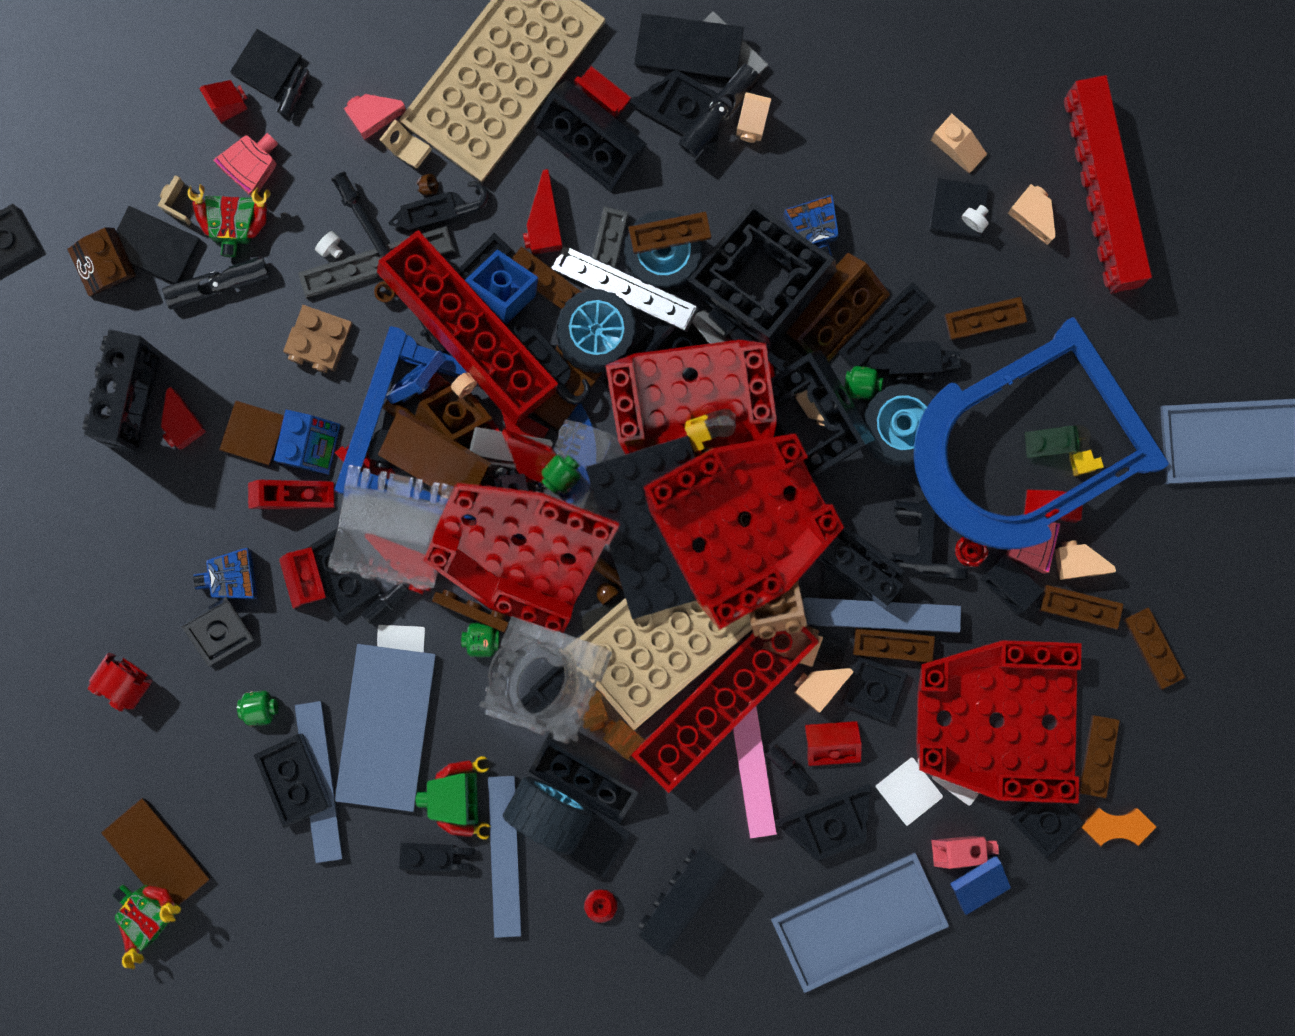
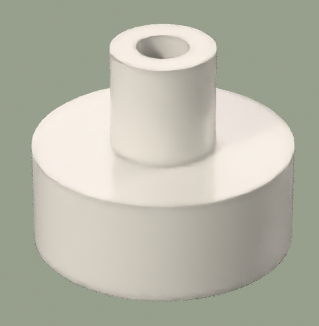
(976, 218)
(328, 245)

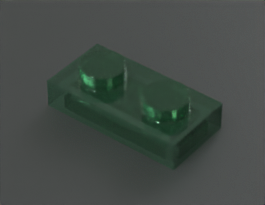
(1052, 442)

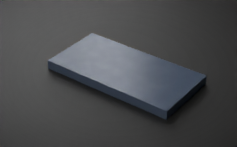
(1229, 441)
(385, 727)
(859, 922)

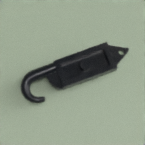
(438, 209)
(551, 361)

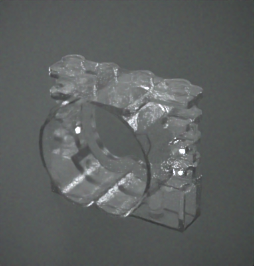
(523, 644)

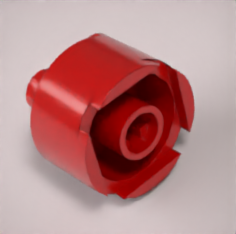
(119, 682)

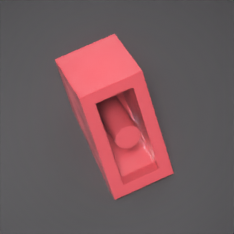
(373, 113)

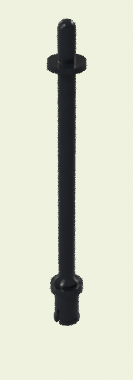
(351, 198)

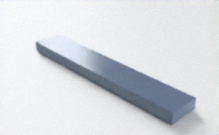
(894, 617)
(325, 823)
(504, 860)

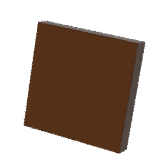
(252, 433)

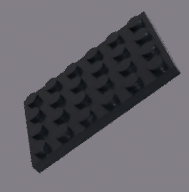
(639, 550)

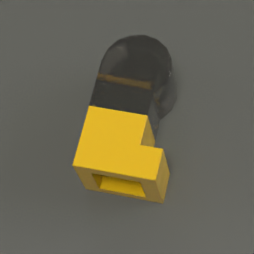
(715, 424)
(1083, 461)

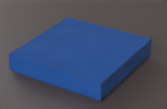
(980, 885)

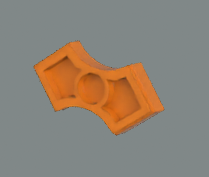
(1130, 826)

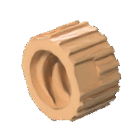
(464, 385)

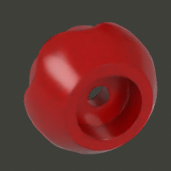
(969, 559)
(600, 897)

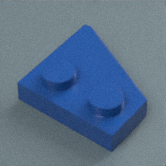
(416, 380)

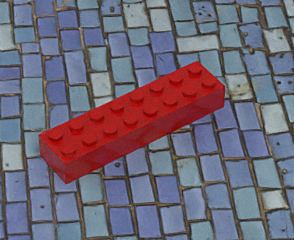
(1107, 184)
(466, 327)
(716, 708)

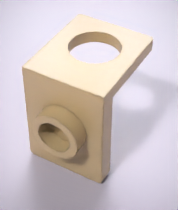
(407, 146)
(168, 197)

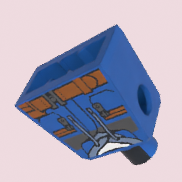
(814, 221)
(229, 576)

